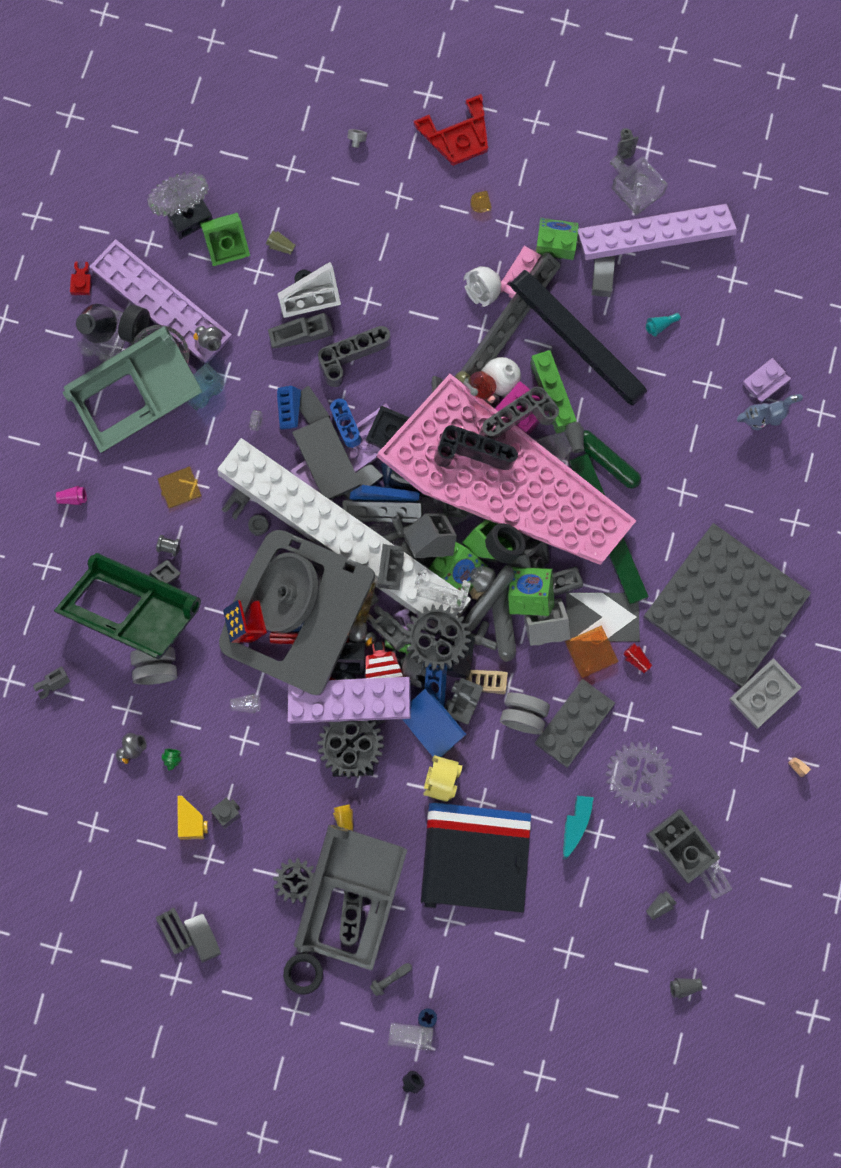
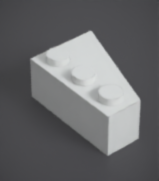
(310, 293)

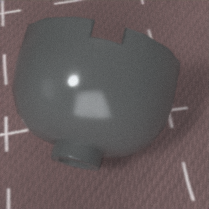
(411, 669)

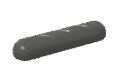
(489, 597)
(504, 628)

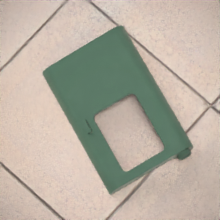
(159, 375)

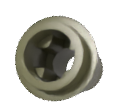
(280, 243)

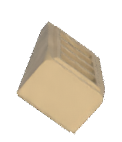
(494, 674)

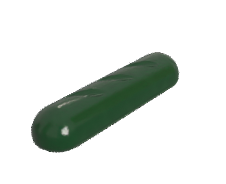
(611, 461)

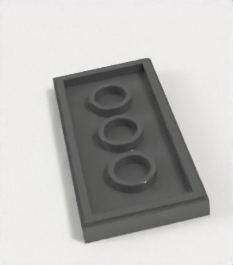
(326, 458)

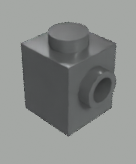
(226, 812)

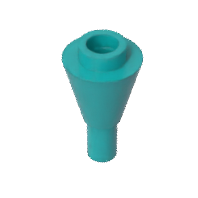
(658, 324)

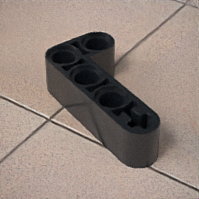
(476, 452)

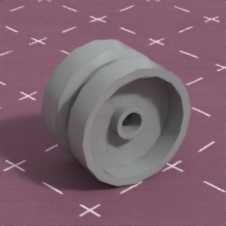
(153, 670)
(524, 713)

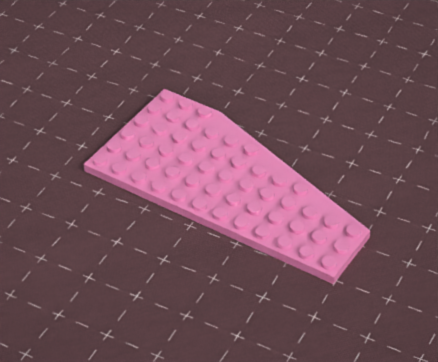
(534, 496)

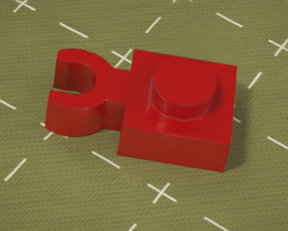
(80, 282)

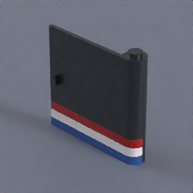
(474, 858)

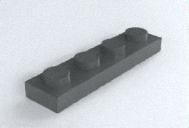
(384, 510)

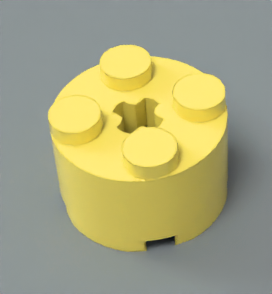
(441, 779)

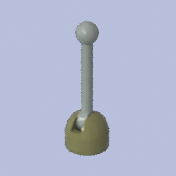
(461, 376)

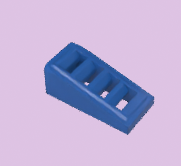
(287, 395)

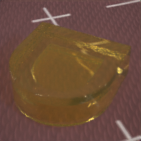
(480, 202)

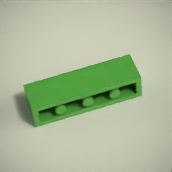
(550, 380)

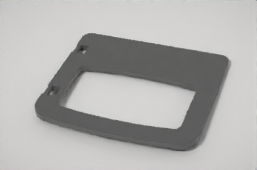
(326, 627)

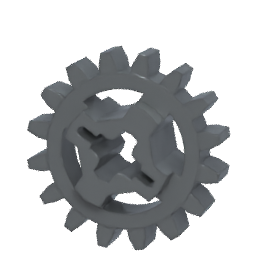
(284, 879)

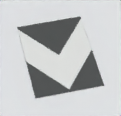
(605, 609)

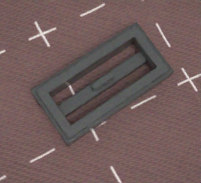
(166, 915)

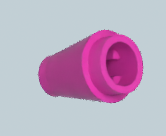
(72, 496)

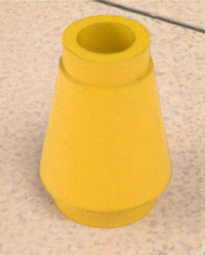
(344, 816)

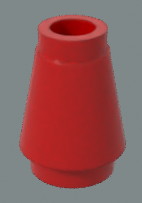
(637, 658)

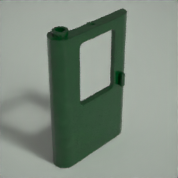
(151, 623)

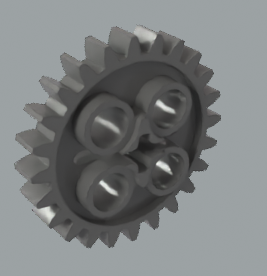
(430, 654)
(363, 758)

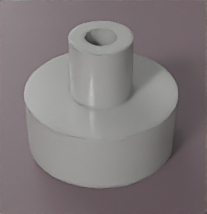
(356, 136)

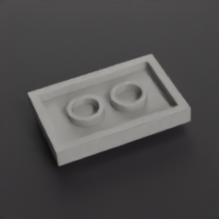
(765, 693)

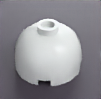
(483, 285)
(505, 374)

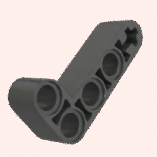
(355, 353)
(515, 416)
(349, 904)

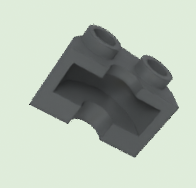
(464, 700)

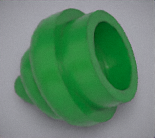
(171, 758)

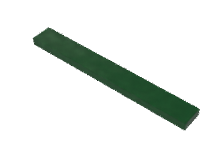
(620, 555)

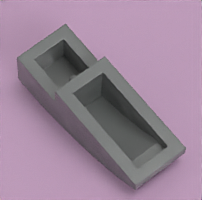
(603, 276)
(301, 331)

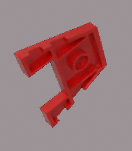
(460, 140)

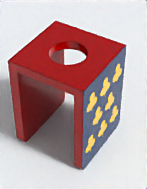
(240, 626)

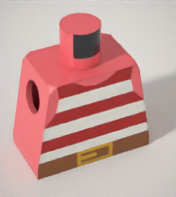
(382, 663)

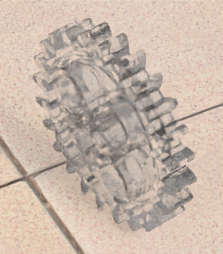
(178, 194)
(621, 769)

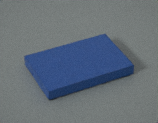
(367, 492)
(433, 724)

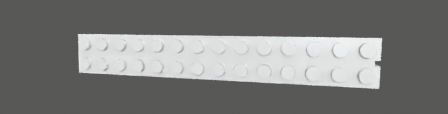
(322, 521)

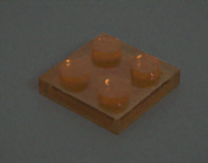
(591, 652)

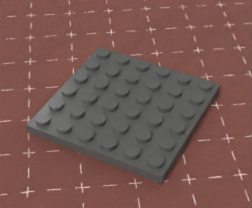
(727, 605)

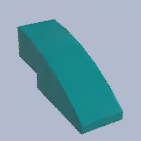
(576, 824)

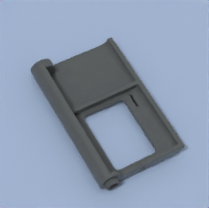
(358, 866)

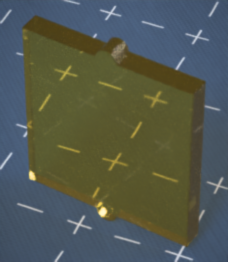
(179, 487)

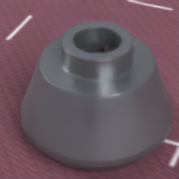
(482, 578)

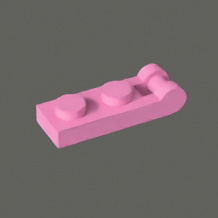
(527, 261)

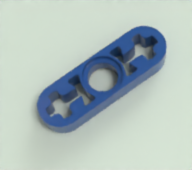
(344, 430)
(441, 681)

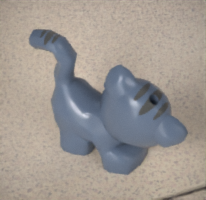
(762, 414)

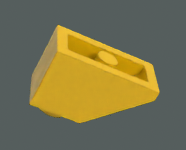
(190, 821)

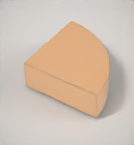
(799, 767)

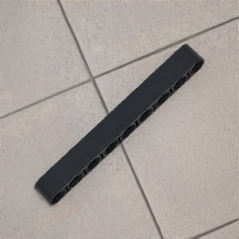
(578, 337)

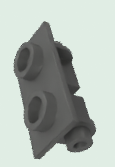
(627, 144)

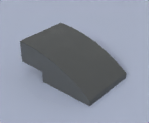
(683, 846)

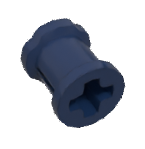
(430, 1012)

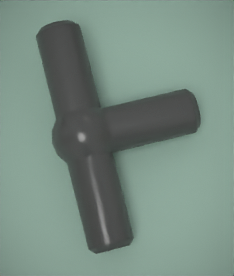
(398, 533)
(479, 637)

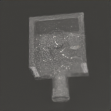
(637, 184)

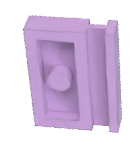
(766, 380)

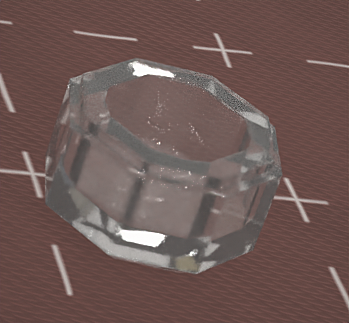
(256, 420)

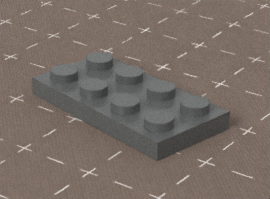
(574, 723)

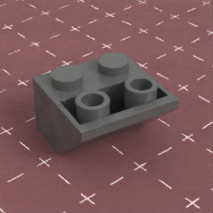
(431, 536)

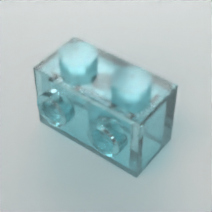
(210, 384)

